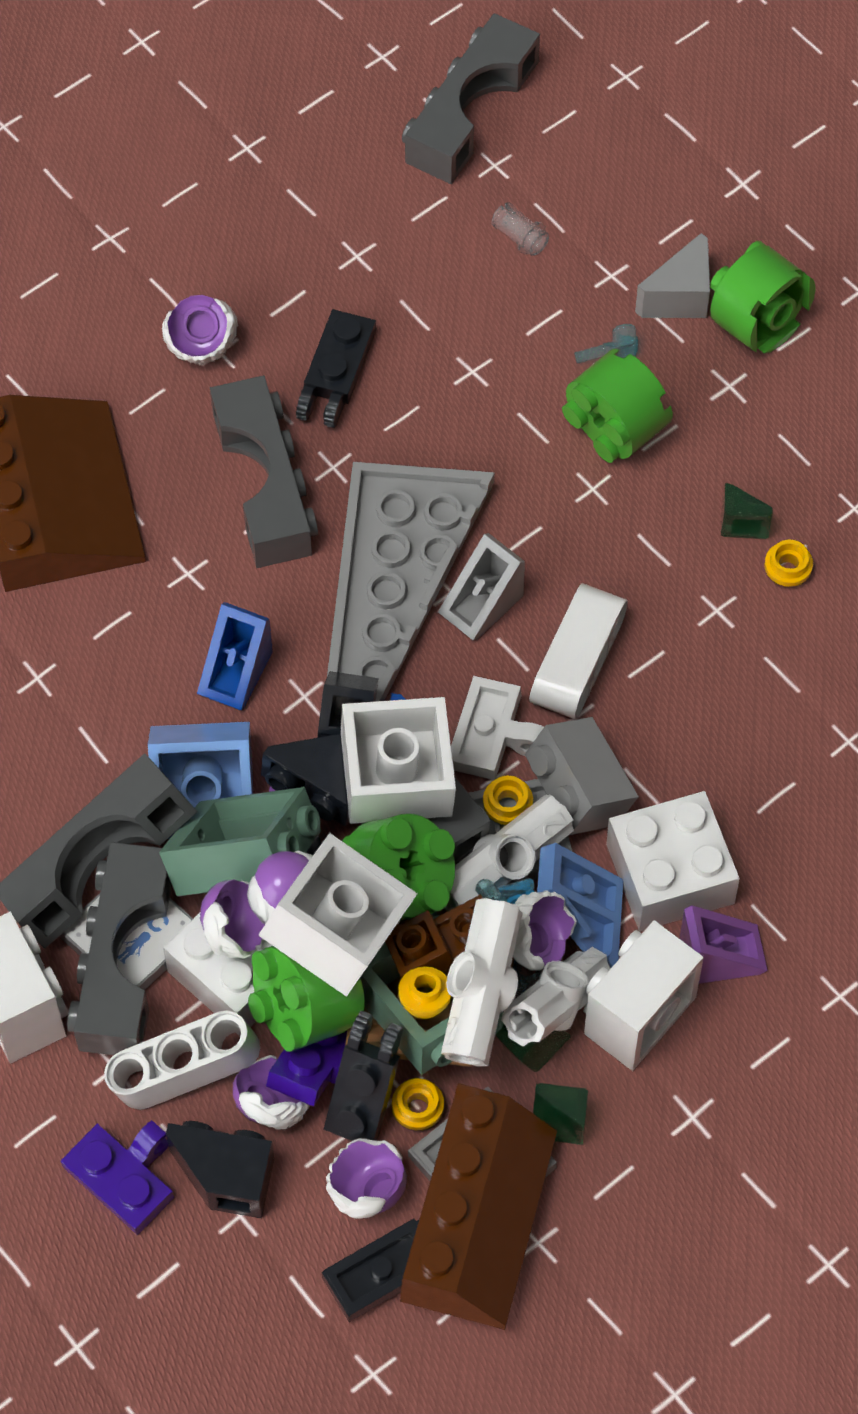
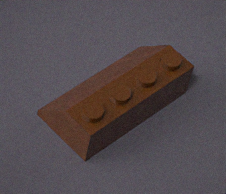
(479, 1208)

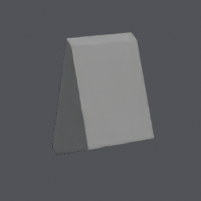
(678, 286)
(485, 588)

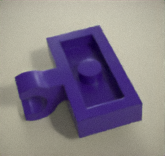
(308, 1070)
(121, 1175)

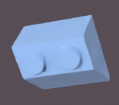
(204, 759)

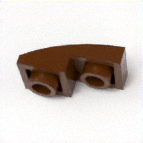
(431, 940)

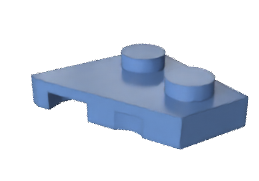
(589, 895)

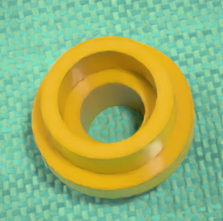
(792, 552)
(502, 788)
(424, 1004)
(417, 1090)

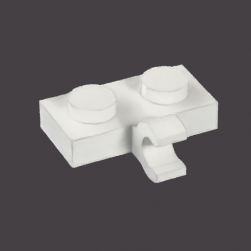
(489, 727)

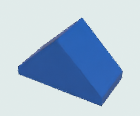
(236, 656)

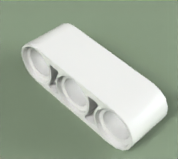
(578, 651)
(158, 1056)

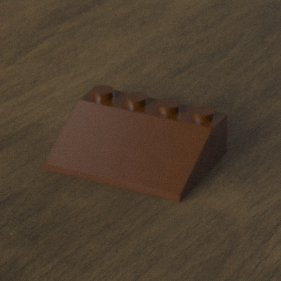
(62, 492)

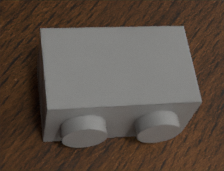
(581, 773)

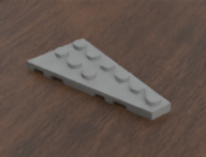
(395, 557)

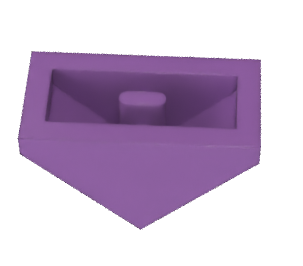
(728, 944)

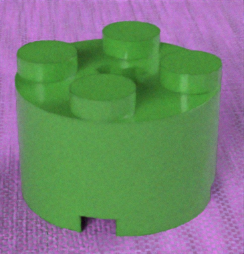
(760, 298)
(617, 405)
(414, 854)
(297, 1002)

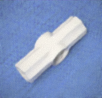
(523, 837)
(482, 982)
(554, 998)

